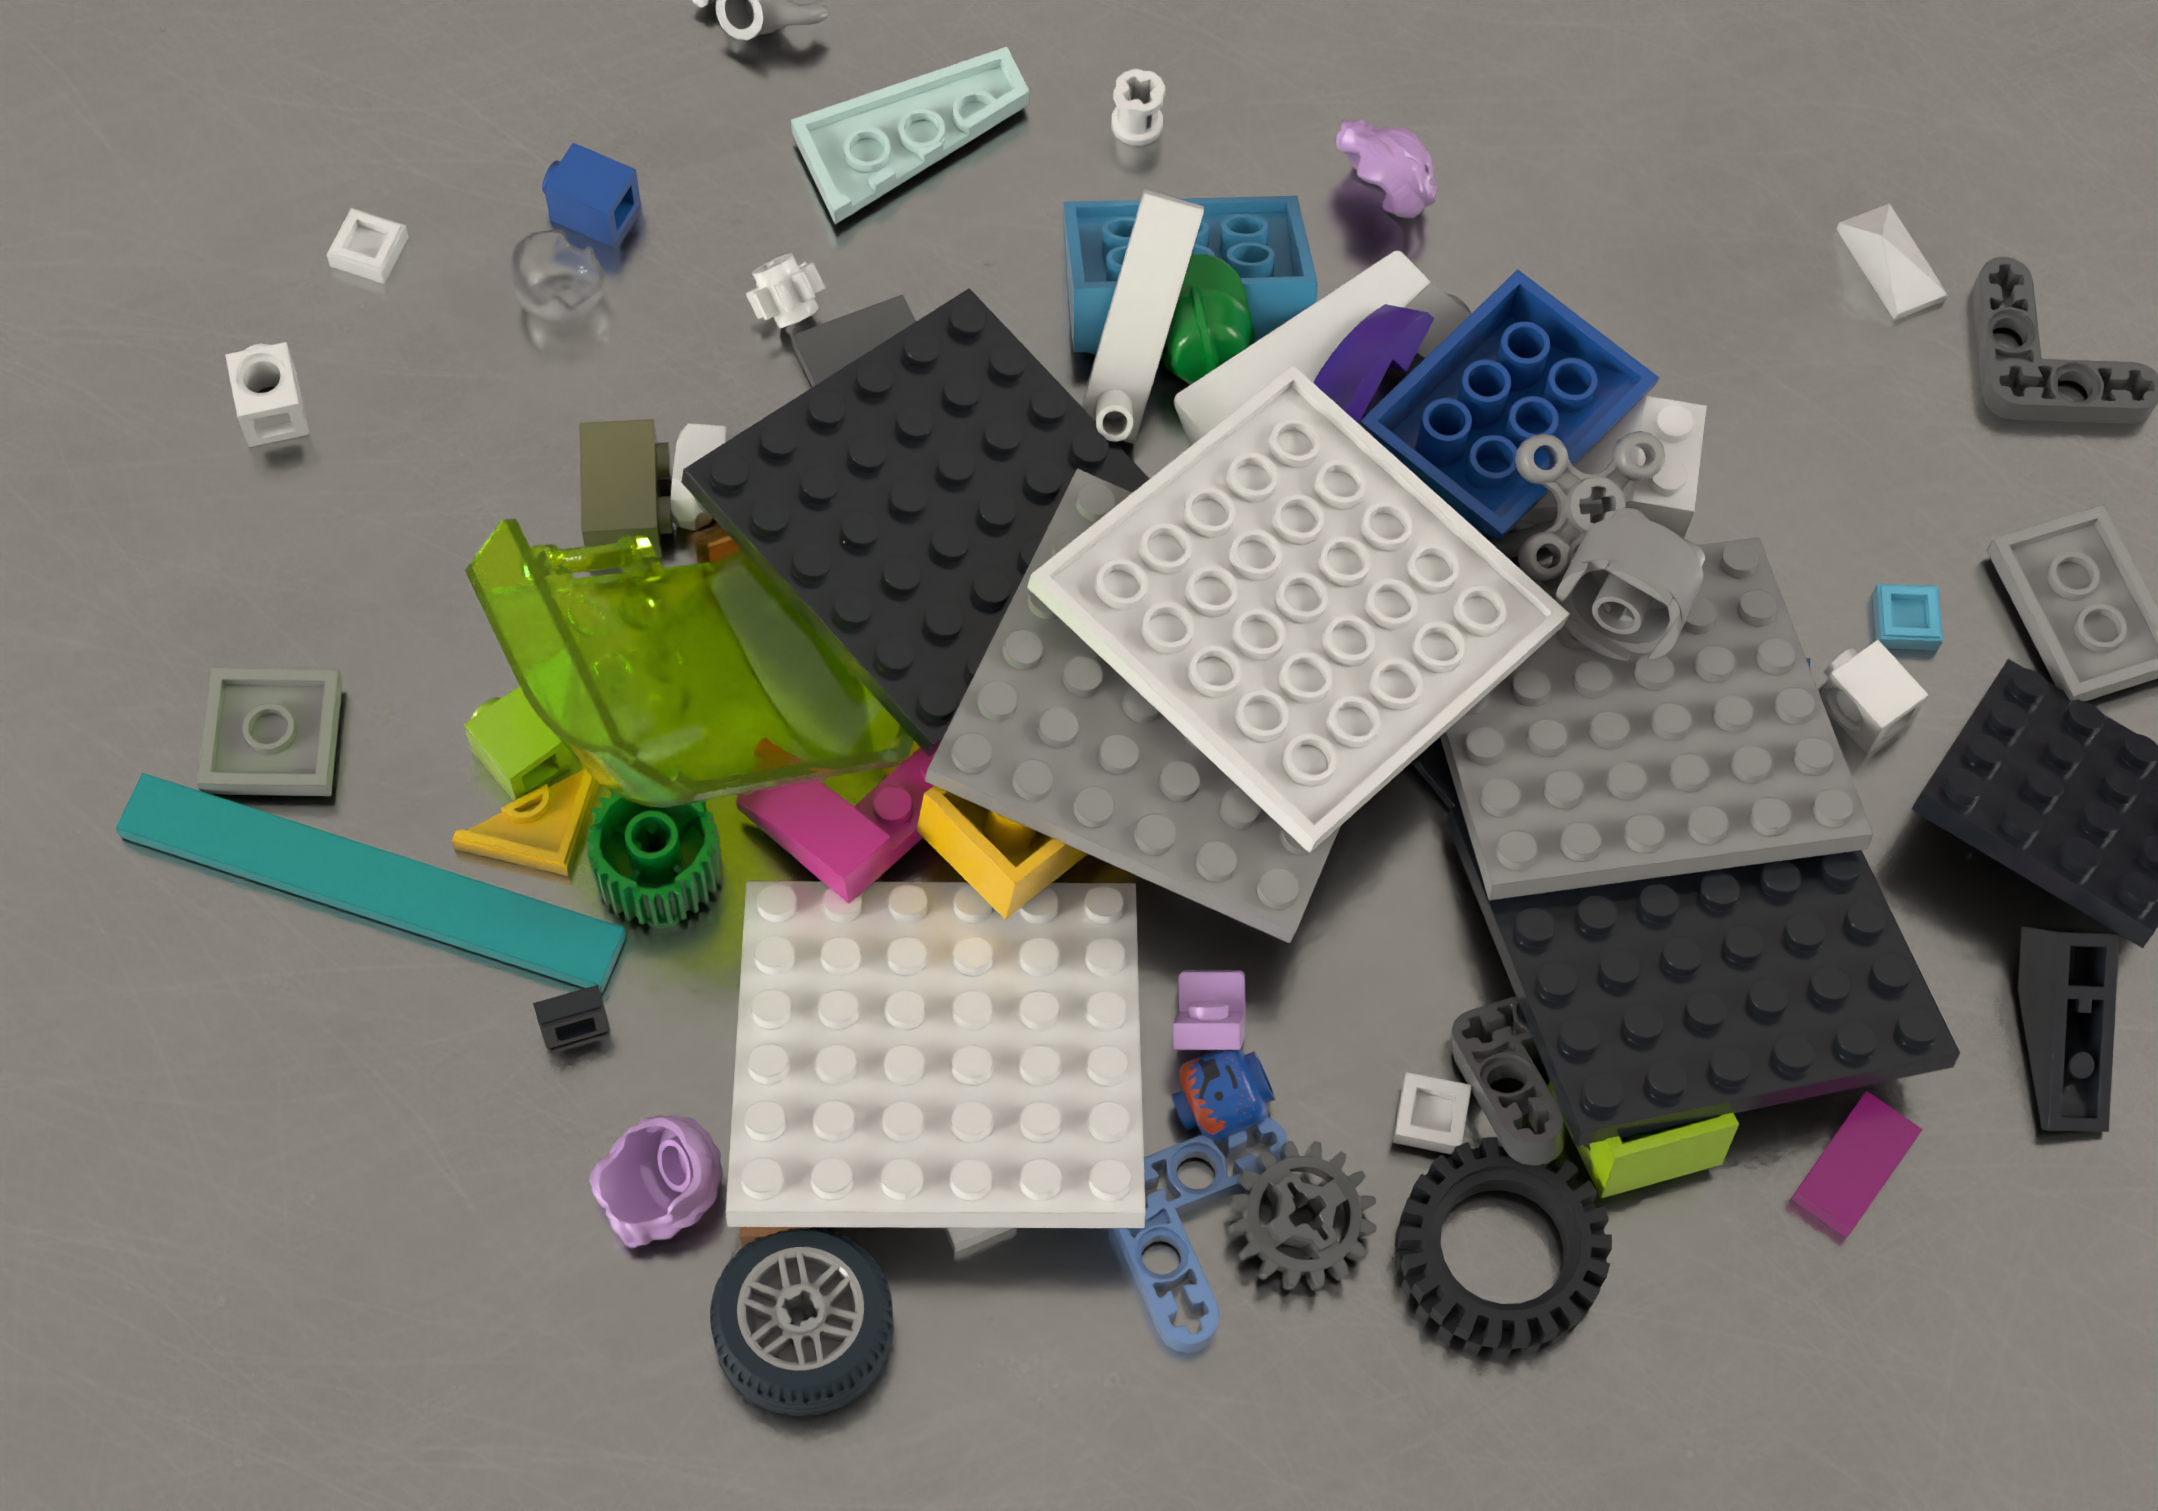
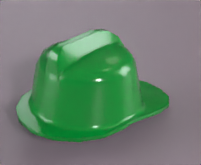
(1208, 320)

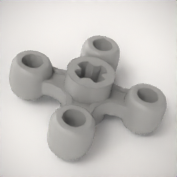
(1571, 486)

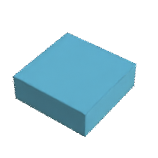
(1907, 616)

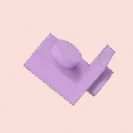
(1210, 1010)

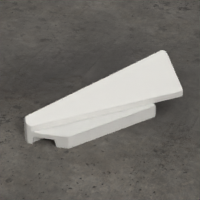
(1300, 342)

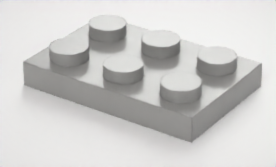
(2081, 602)

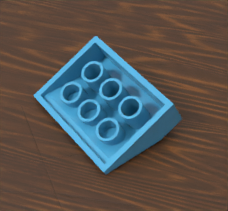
(1254, 235)

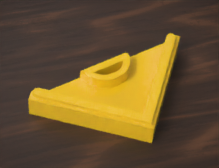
(538, 828)

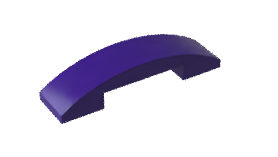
(1360, 361)

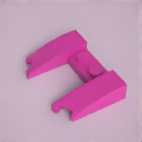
(840, 841)

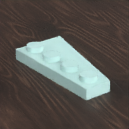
(896, 132)

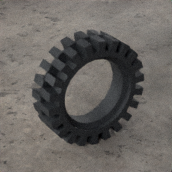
(1464, 1313)

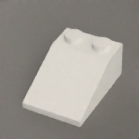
(1672, 492)

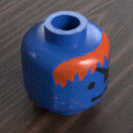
(1223, 1093)

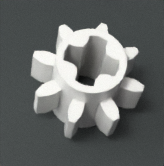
(785, 290)

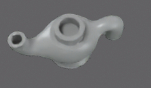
(757, 17)

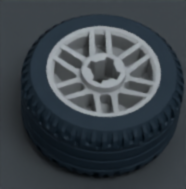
(831, 1353)

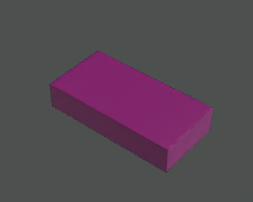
(1856, 1164)

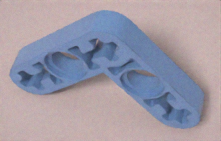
(1164, 1225)

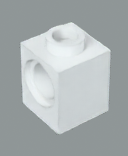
(271, 414)
(1871, 695)

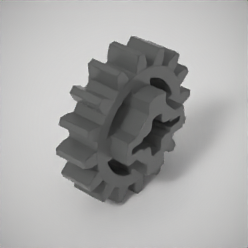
(1318, 1237)

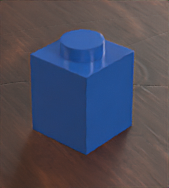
(591, 194)

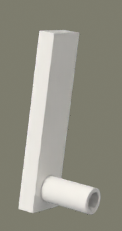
(1140, 314)

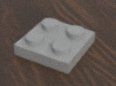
(270, 731)

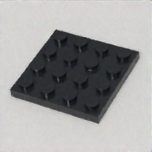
(2056, 799)

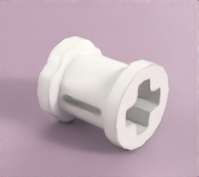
(1132, 109)

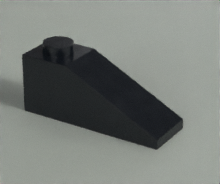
(2070, 1023)

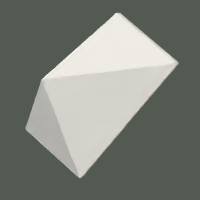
(1892, 262)

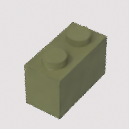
(622, 482)

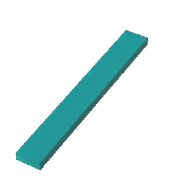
(371, 882)

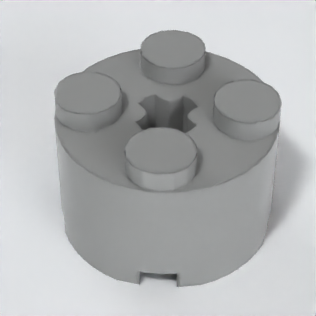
(1631, 586)

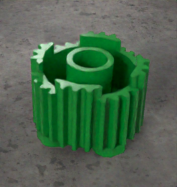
(655, 884)

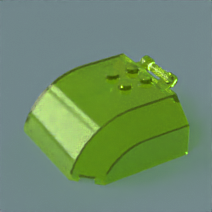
(676, 674)

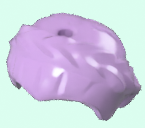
(1394, 162)
(657, 1178)

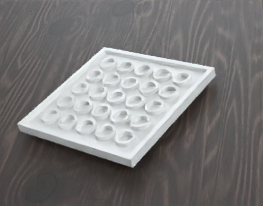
(1298, 605)
(937, 1059)

